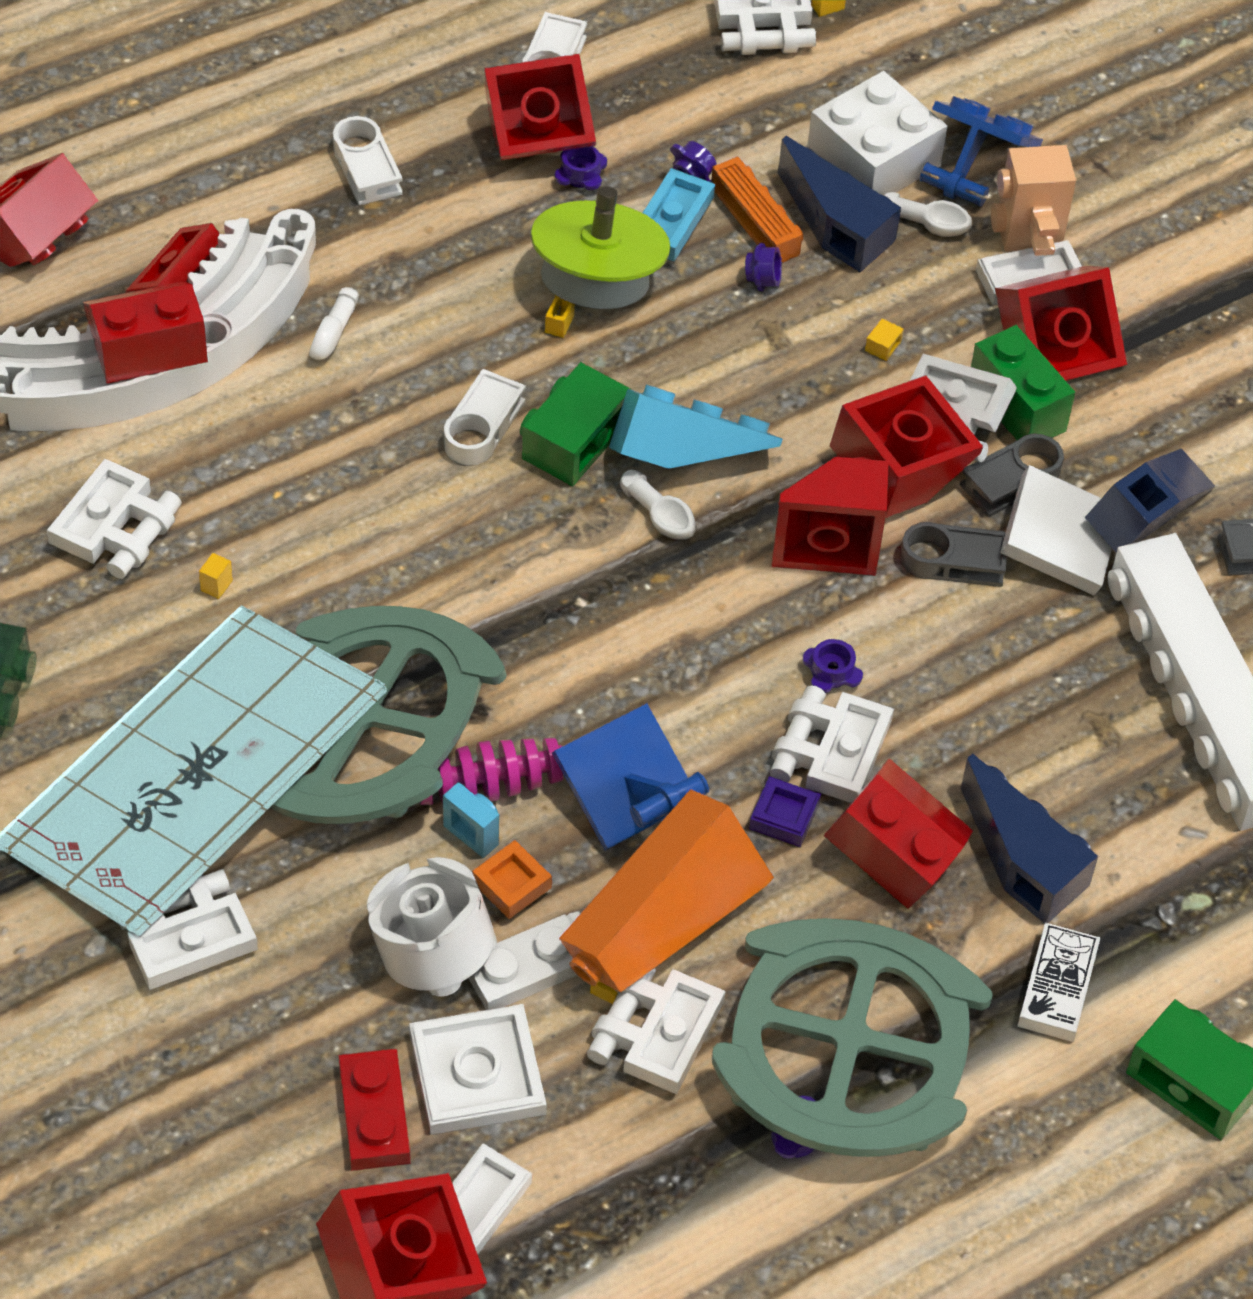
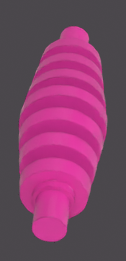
(507, 767)

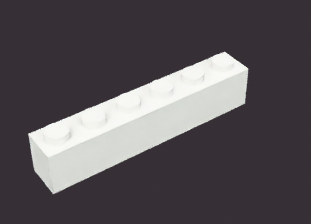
(1194, 661)

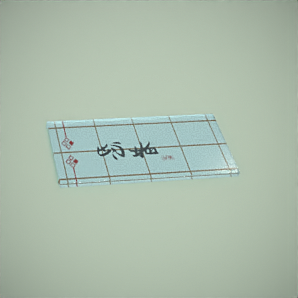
(189, 769)

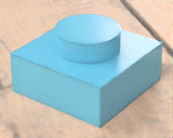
(471, 819)

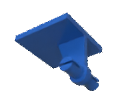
(975, 115)
(626, 776)

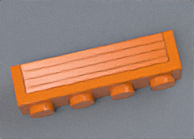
(755, 208)

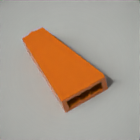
(666, 894)

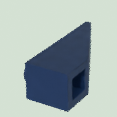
(840, 210)
(1148, 498)
(1030, 851)

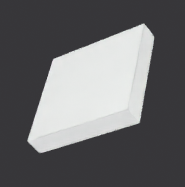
(1052, 532)
(477, 1069)

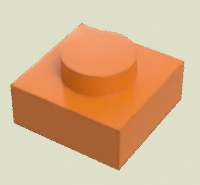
(512, 879)

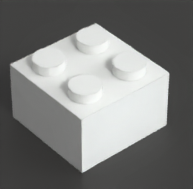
(878, 134)

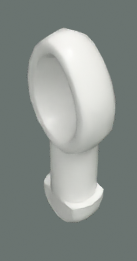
(938, 217)
(333, 324)
(667, 513)

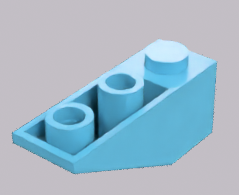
(677, 436)

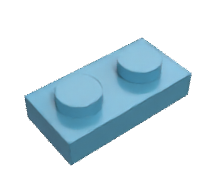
(679, 207)

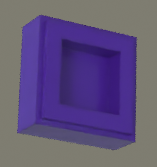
(784, 811)

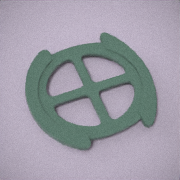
(408, 631)
(828, 1123)

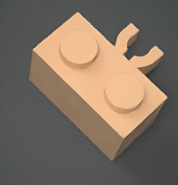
(1034, 198)

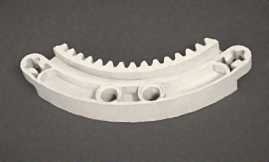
(244, 302)

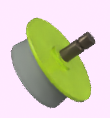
(598, 251)

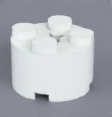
(431, 925)

